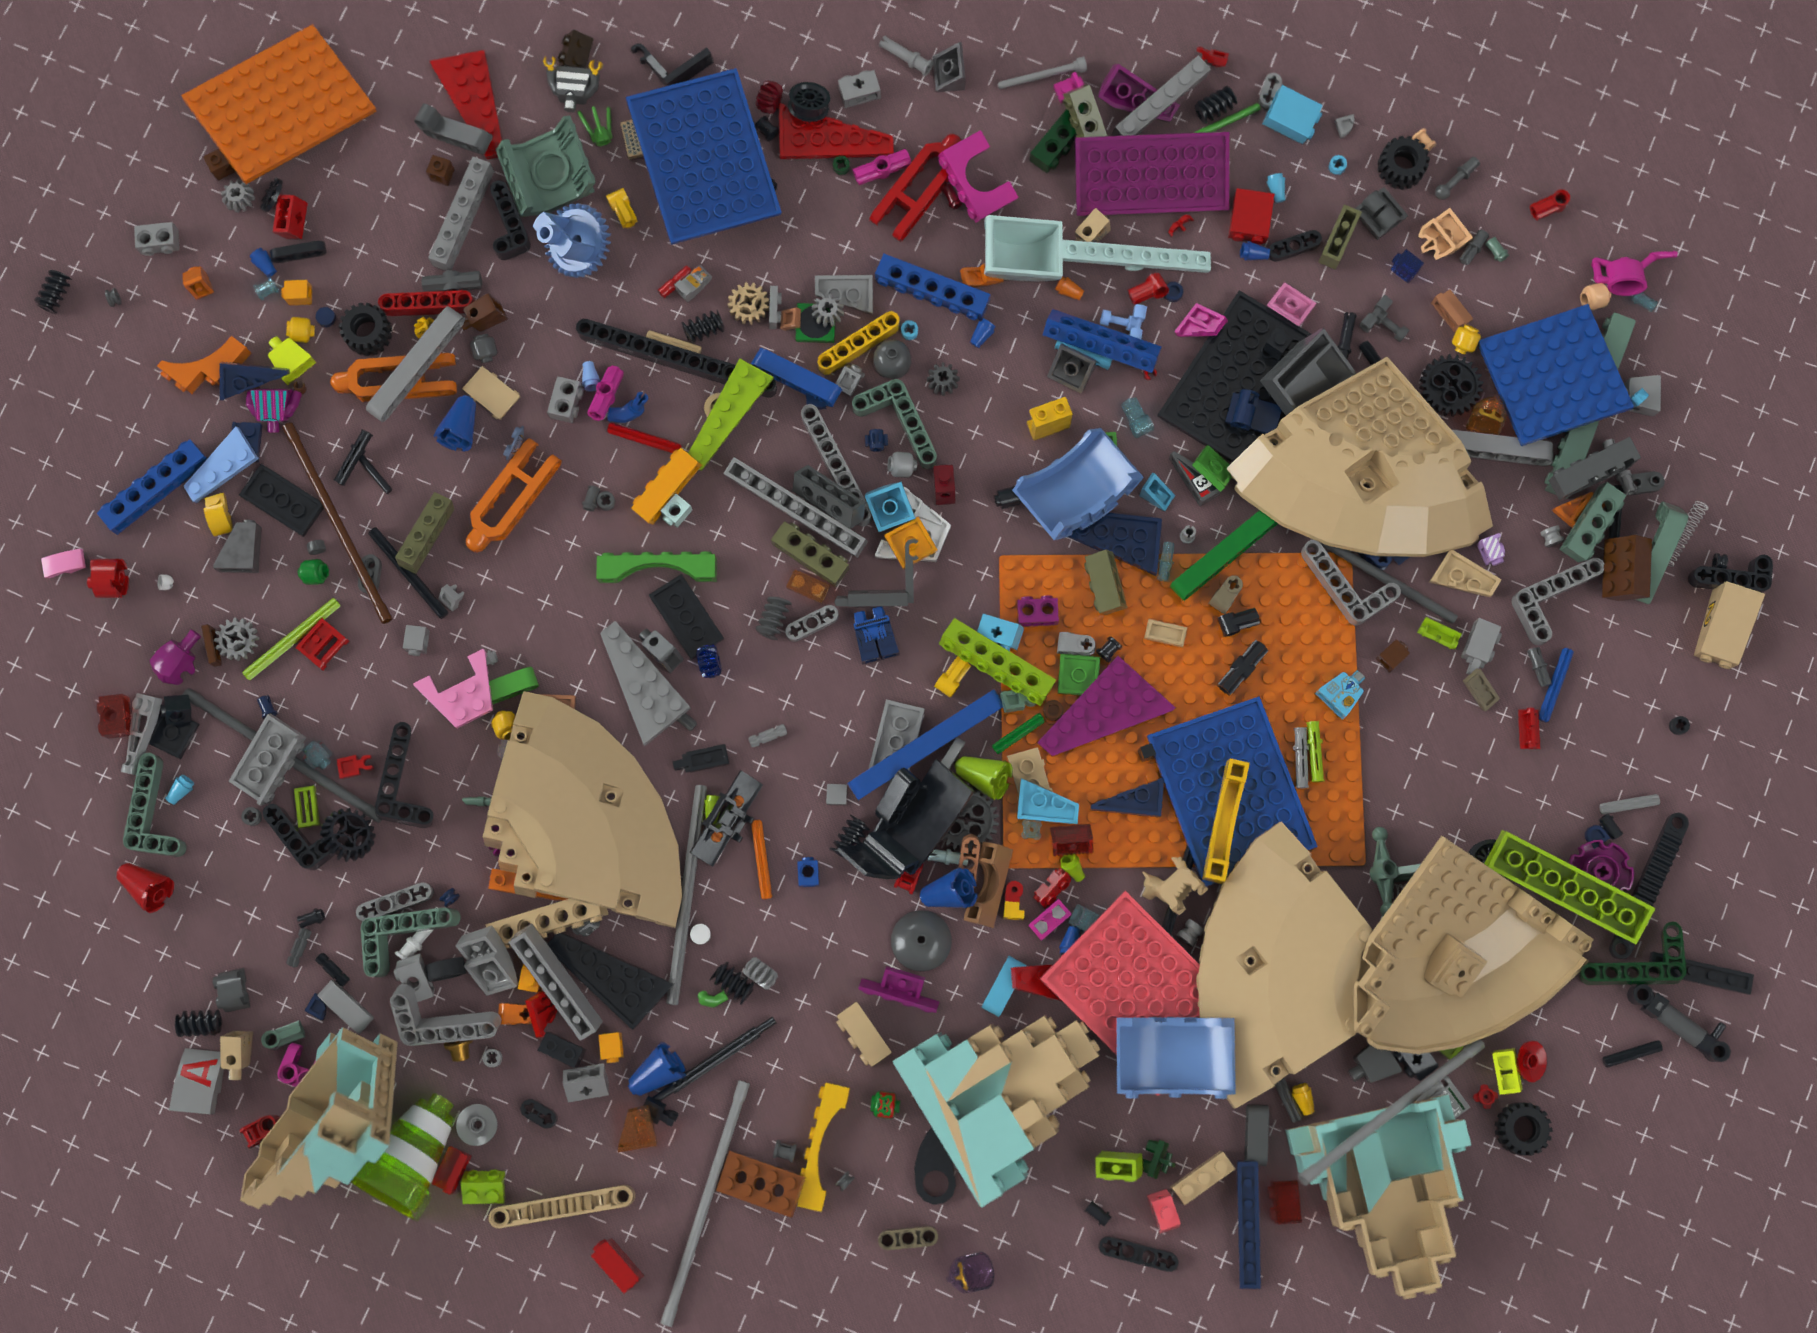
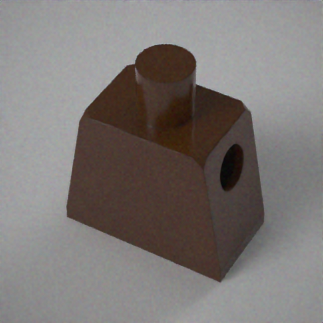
(484, 313)

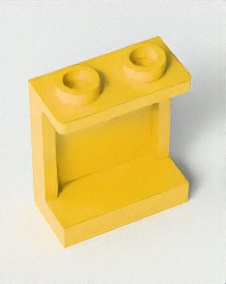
(1050, 418)

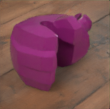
(174, 659)

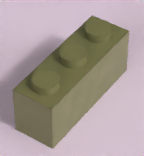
(1339, 237)
(1105, 582)

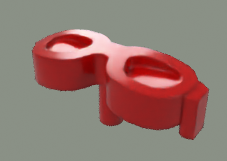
(1184, 219)

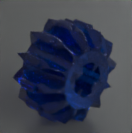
(708, 661)

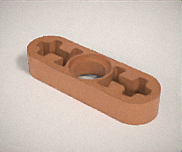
(975, 850)

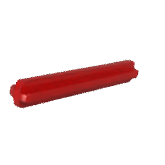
(643, 438)

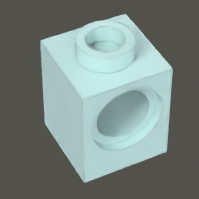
(676, 502)

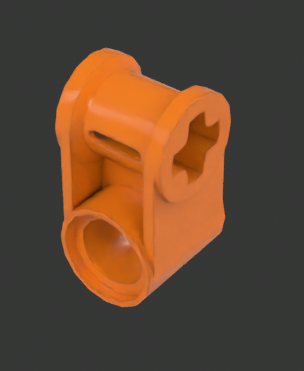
(513, 1014)

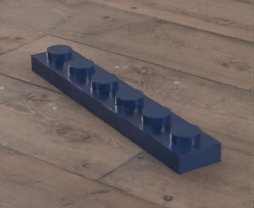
(1248, 1225)

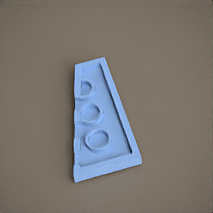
(223, 464)

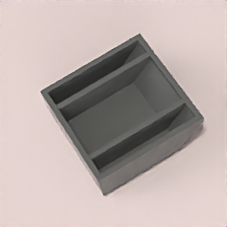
(1307, 371)

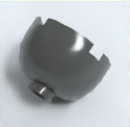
(892, 359)

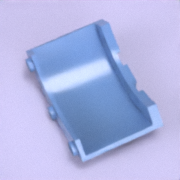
(1078, 485)
(1176, 1056)

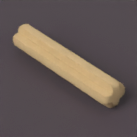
(673, 341)

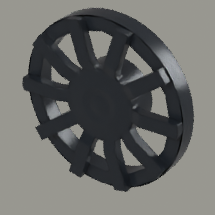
(271, 194)

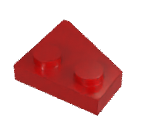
(541, 1012)

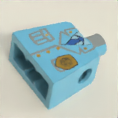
(1342, 693)

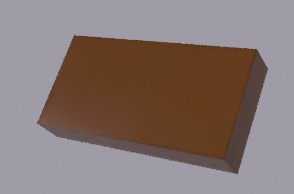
(212, 653)

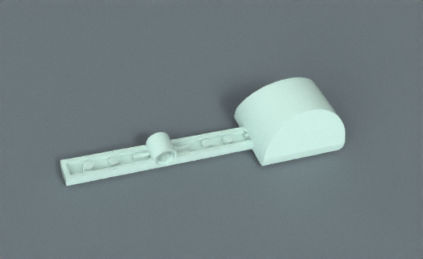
(1036, 251)

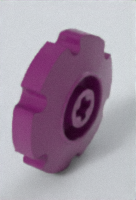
(1609, 859)

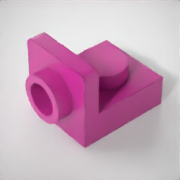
(1067, 85)

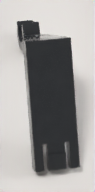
(682, 73)

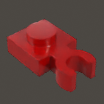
(351, 766)

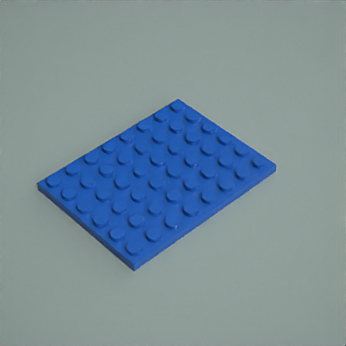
(703, 156)
(1193, 768)

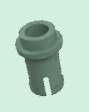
(1497, 250)

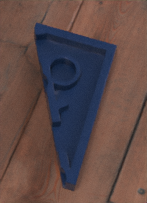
(238, 378)
(1141, 801)

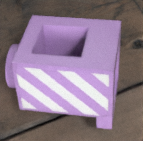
(1491, 550)

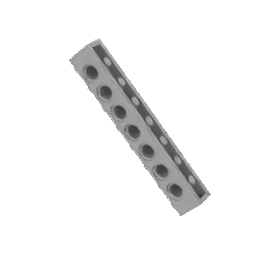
(795, 507)

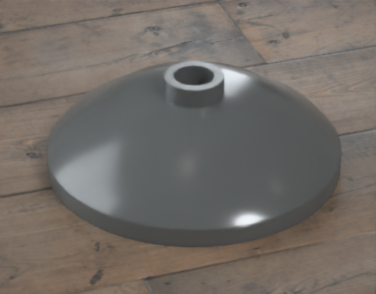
(916, 955)

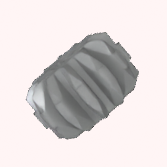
(238, 196)
(821, 314)
(760, 973)

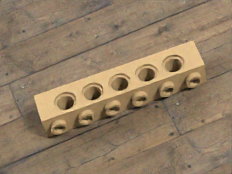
(555, 914)

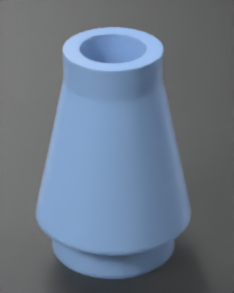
(590, 376)

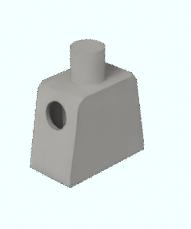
(1652, 385)

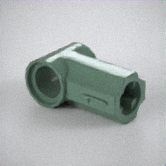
(285, 1035)

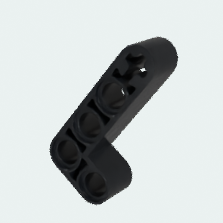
(509, 217)
(1748, 578)
(294, 835)

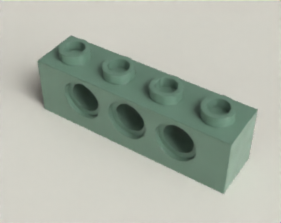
(1573, 544)

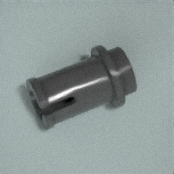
(591, 498)

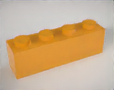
(670, 481)

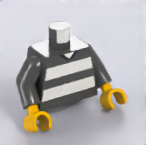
(572, 84)

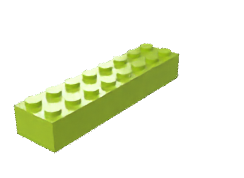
(1569, 887)

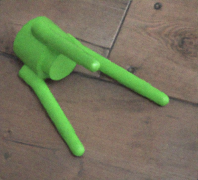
(601, 135)

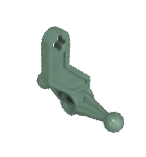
(1385, 871)

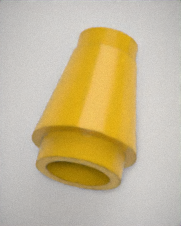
(1303, 1096)

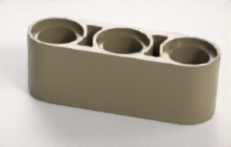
(897, 1235)

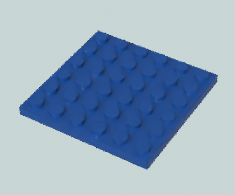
(1555, 375)

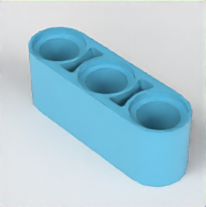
(1002, 988)

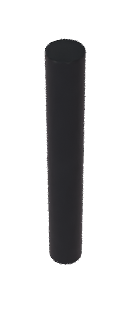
(375, 474)

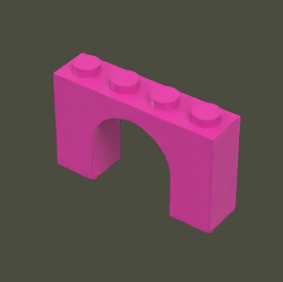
(978, 203)

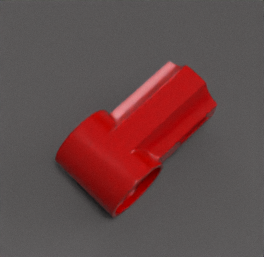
(1549, 204)
(1153, 287)

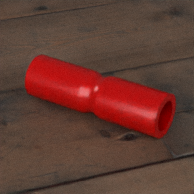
(666, 289)

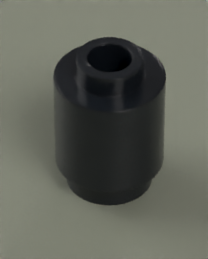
(1006, 498)

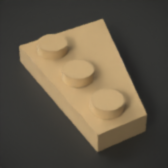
(1464, 575)

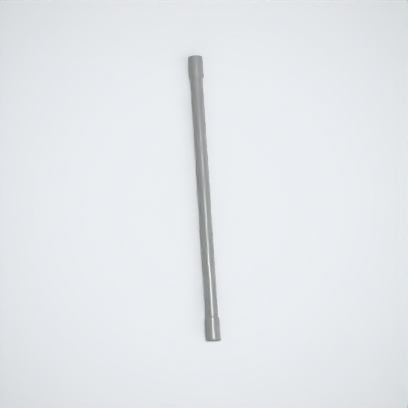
(1316, 1169)
(672, 1305)

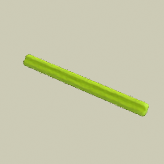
(290, 639)

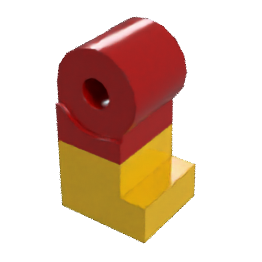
(1012, 900)

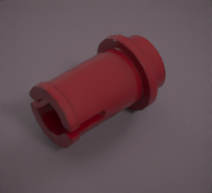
(952, 196)

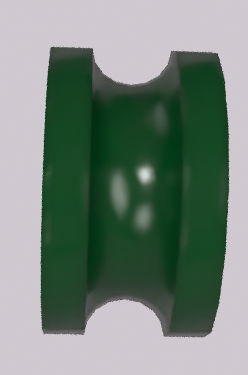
(843, 171)

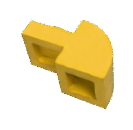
(217, 514)

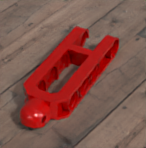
(917, 208)

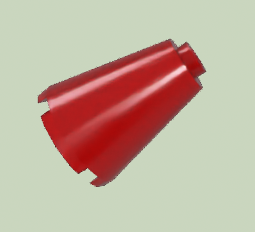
(145, 886)

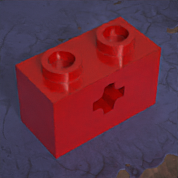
(290, 217)

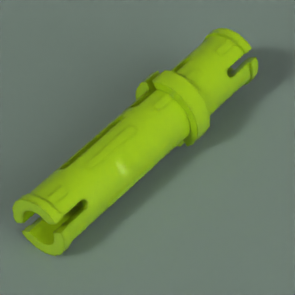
(1314, 732)

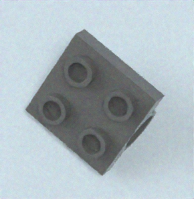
(1381, 213)

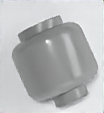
(901, 464)

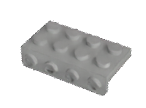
(267, 759)

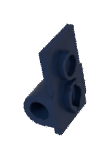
(1251, 413)

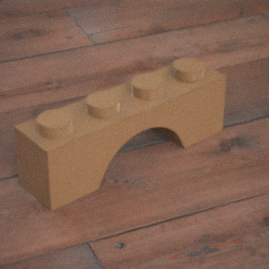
(995, 863)

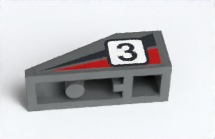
(1197, 484)

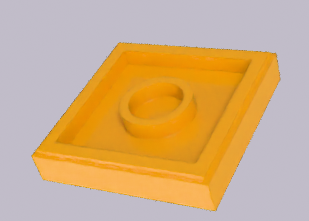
(911, 529)

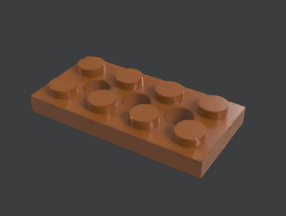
(750, 1193)

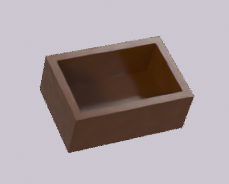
(1627, 568)

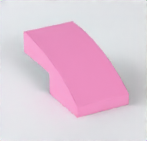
(63, 562)

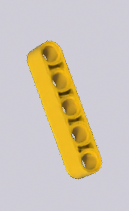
(855, 351)

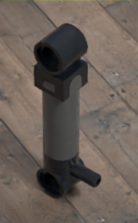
(1659, 1008)

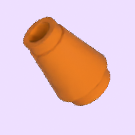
(1069, 288)

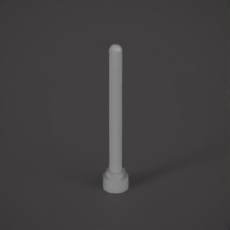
(1078, 65)

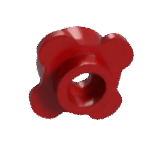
(1491, 1096)

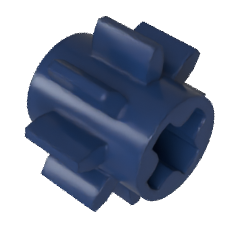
(876, 440)

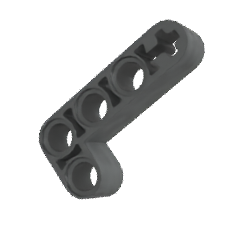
(452, 131)

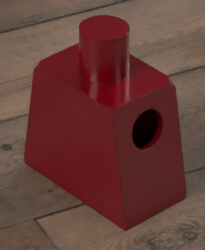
(944, 483)

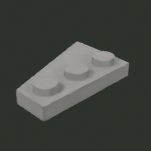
(853, 290)

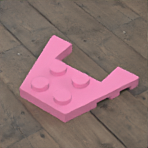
(465, 700)

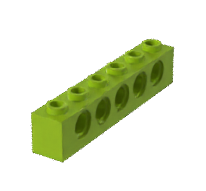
(992, 653)

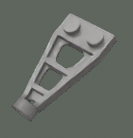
(149, 707)

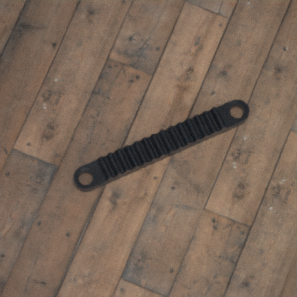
(1655, 872)

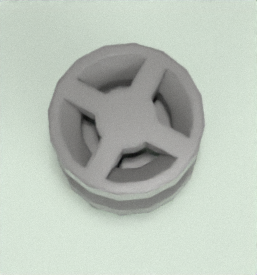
(1552, 536)

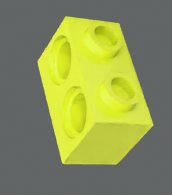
(1507, 1071)

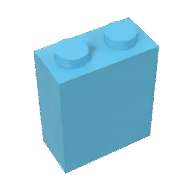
(1293, 114)

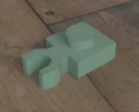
(1014, 701)

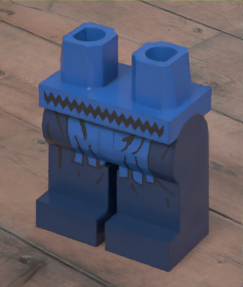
(871, 630)

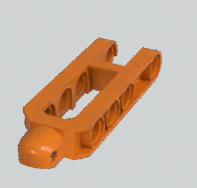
(348, 381)
(481, 533)

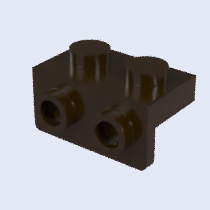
(575, 50)

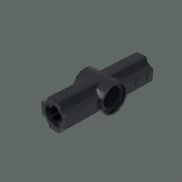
(1242, 667)

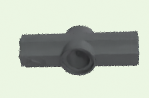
(452, 281)

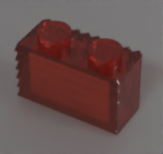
(1071, 839)
(1285, 1202)

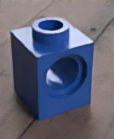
(812, 881)

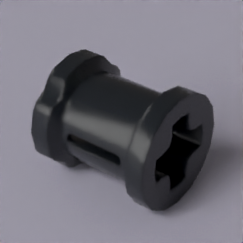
(772, 131)
(1109, 649)

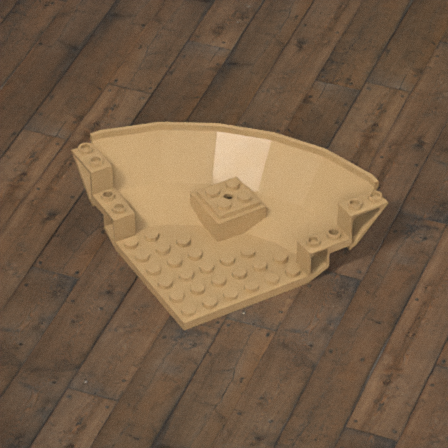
(1372, 434)
(1468, 921)

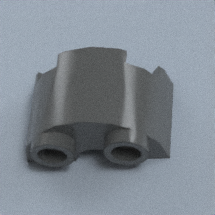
(231, 990)

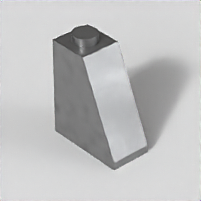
(241, 549)

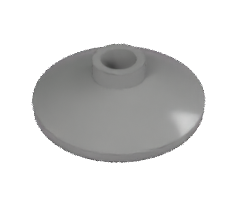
(466, 1125)

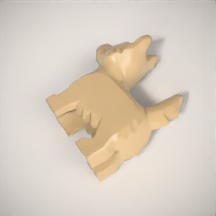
(1174, 888)

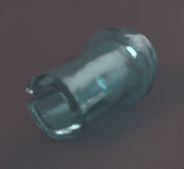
(1644, 301)

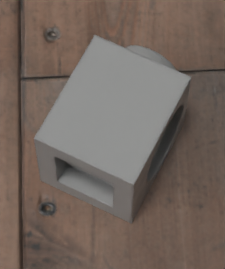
(416, 640)

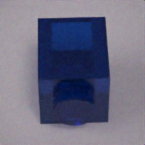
(1406, 265)

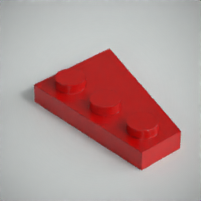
(1028, 980)

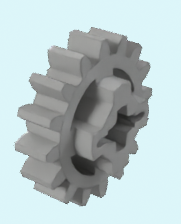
(238, 631)

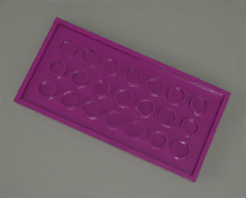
(1152, 173)

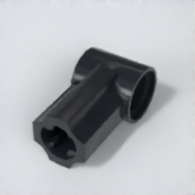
(1233, 623)

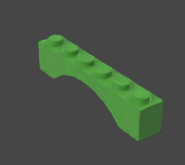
(615, 568)

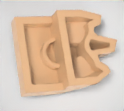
(1444, 234)

